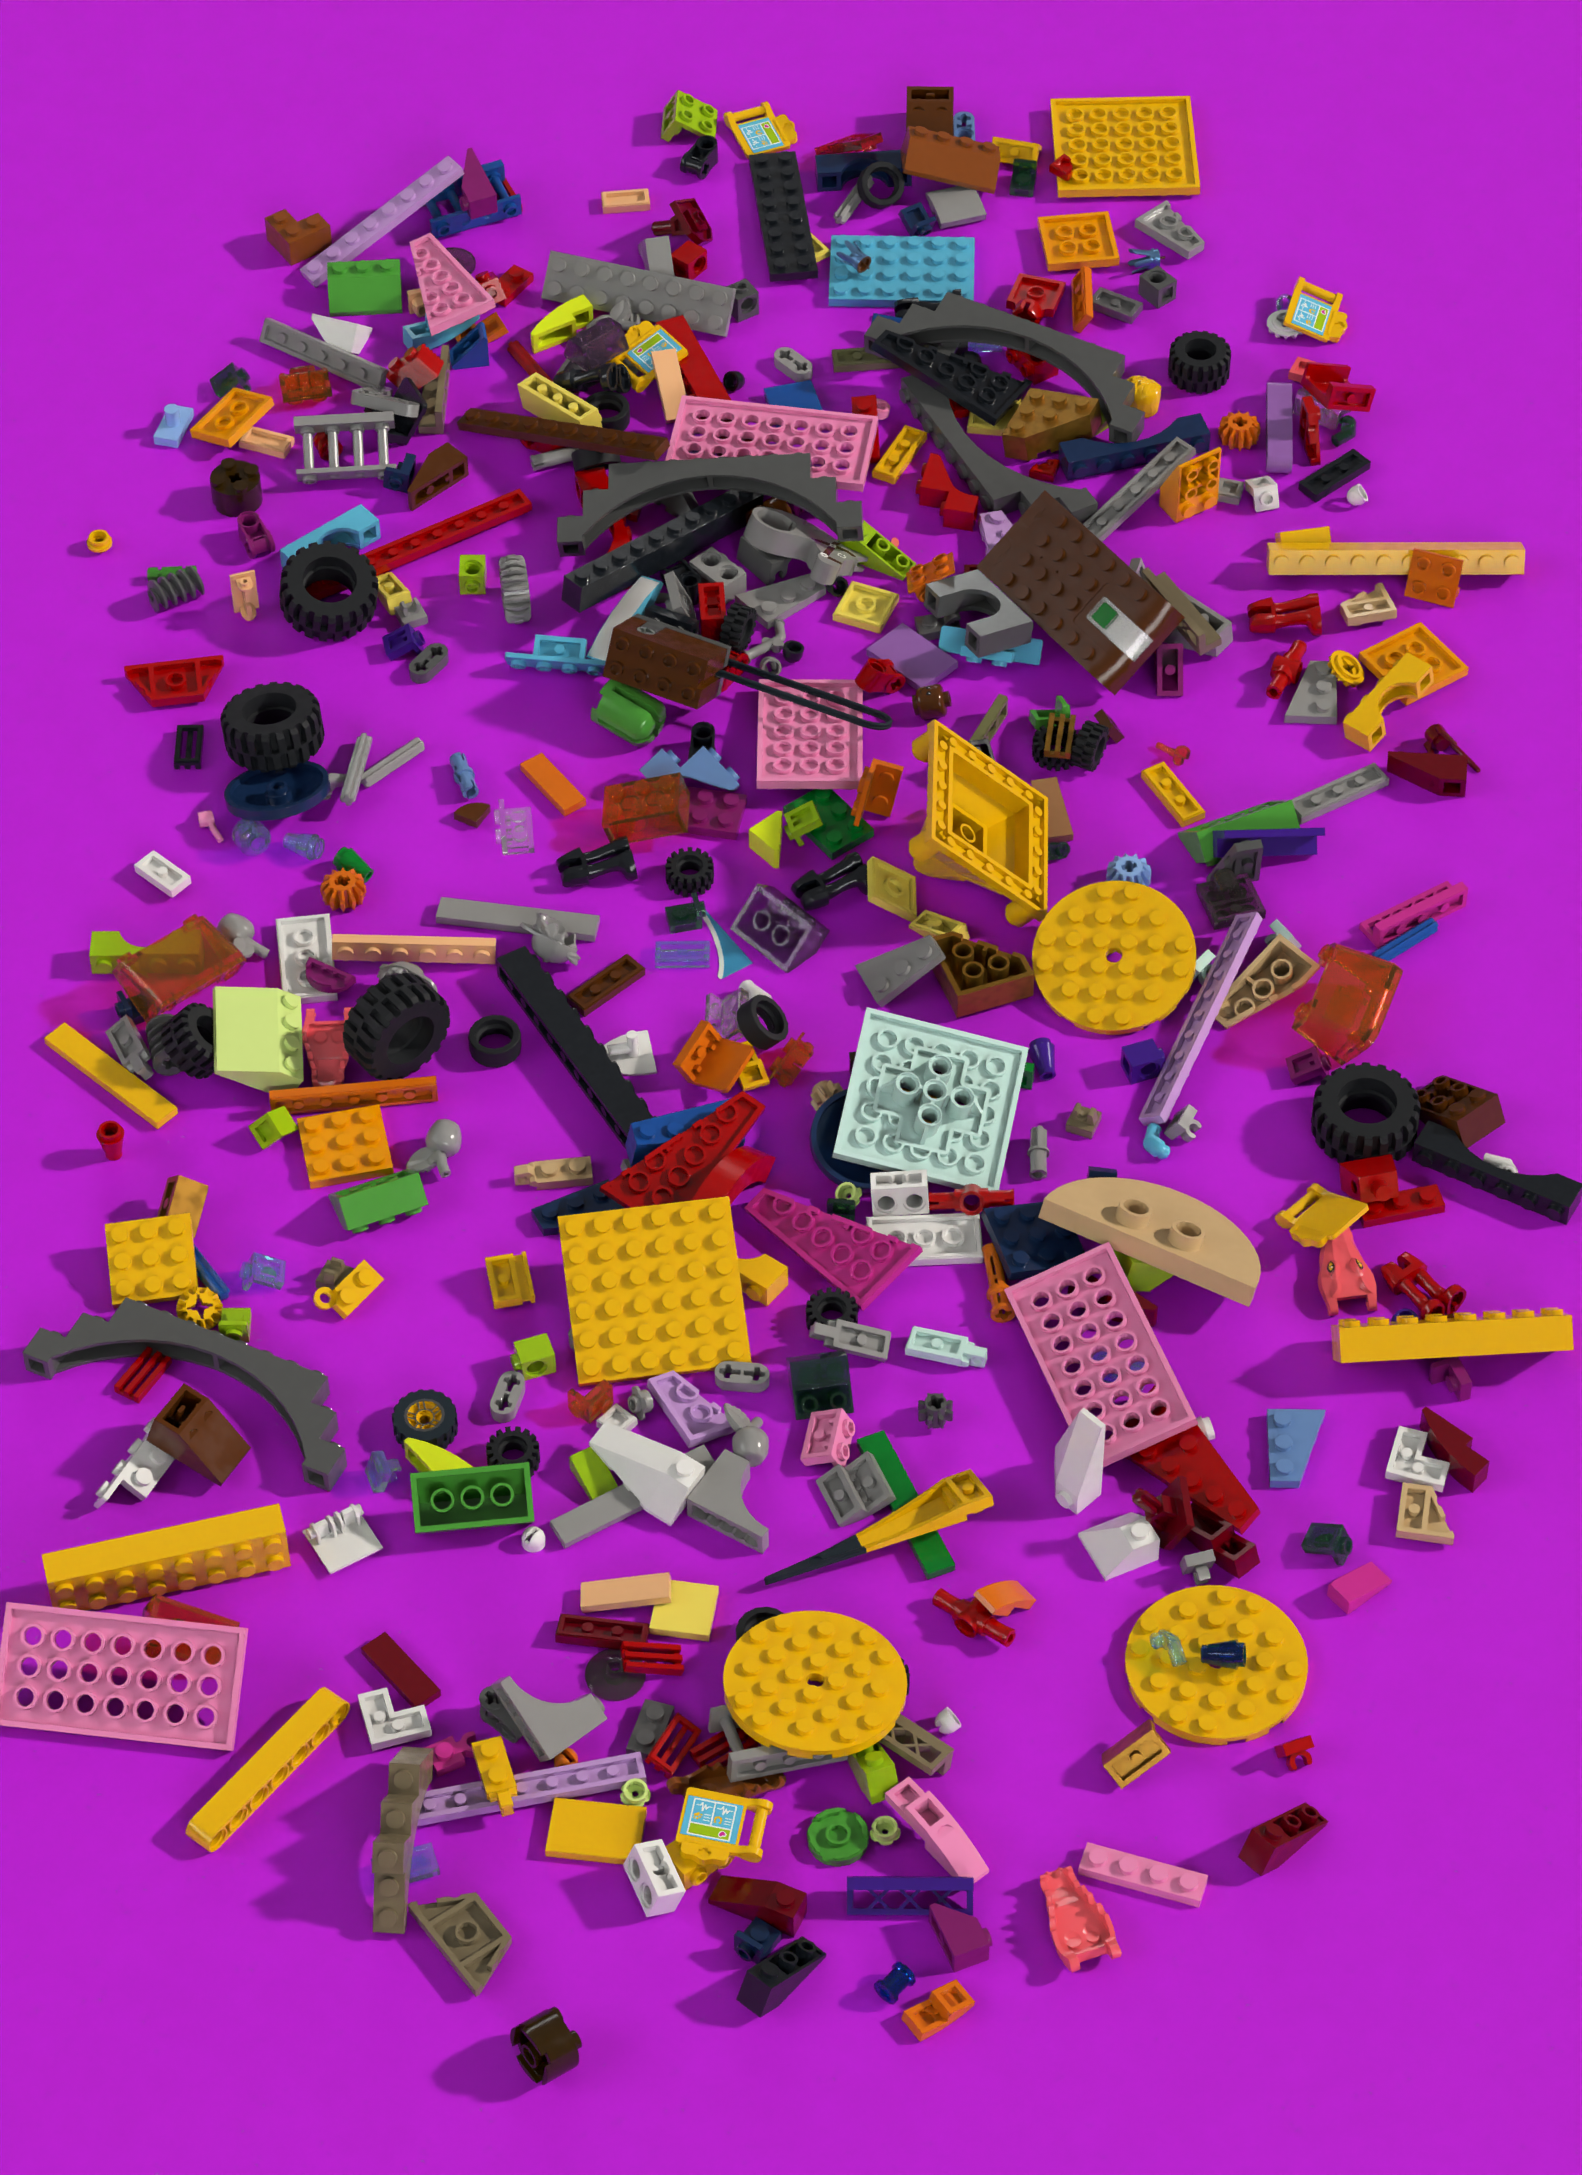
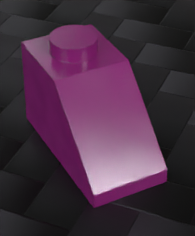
(1169, 669)
(959, 1936)

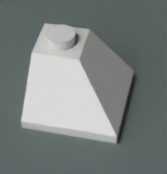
(342, 333)
(1121, 1544)

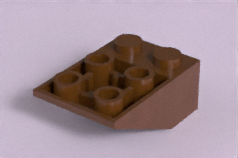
(930, 108)
(1461, 1108)
(198, 1435)

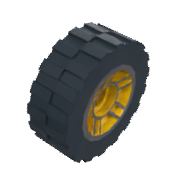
(425, 1406)

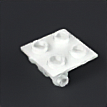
(342, 1538)

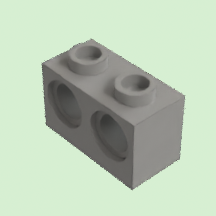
(716, 567)

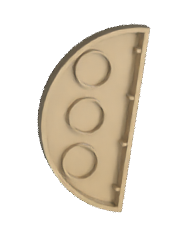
(1160, 1230)

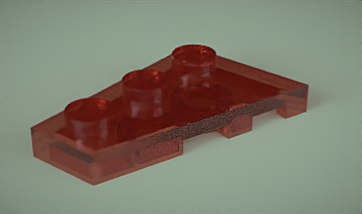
(855, 142)

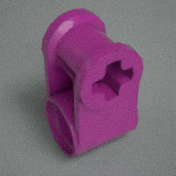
(254, 534)

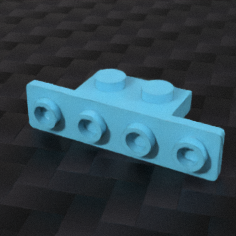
(953, 641)
(557, 653)

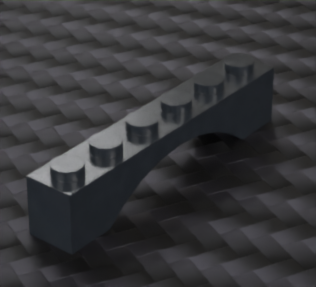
(1544, 1194)

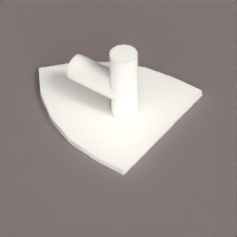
(632, 1053)

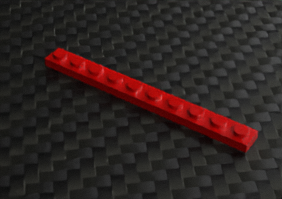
(435, 537)

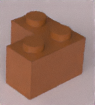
(298, 239)

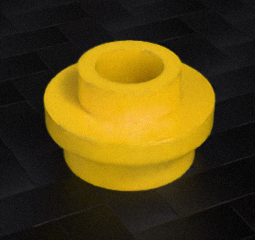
(99, 541)

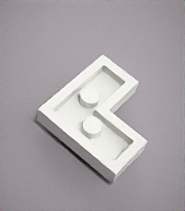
(1409, 1465)
(388, 1727)

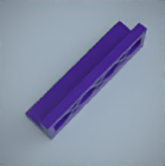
(1274, 841)
(902, 1883)

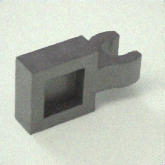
(930, 626)

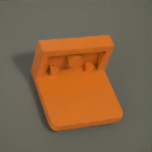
(712, 1060)

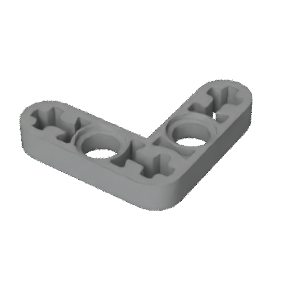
(381, 399)

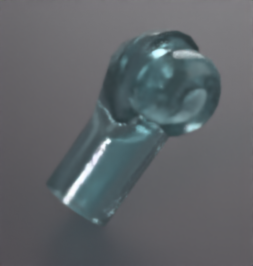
(1170, 1643)

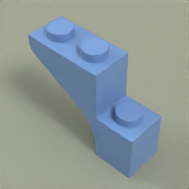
(702, 767)

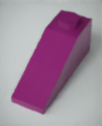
(477, 192)

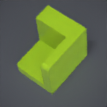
(273, 1127)

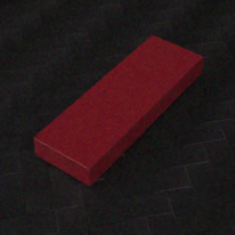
(599, 1631)
(400, 1671)

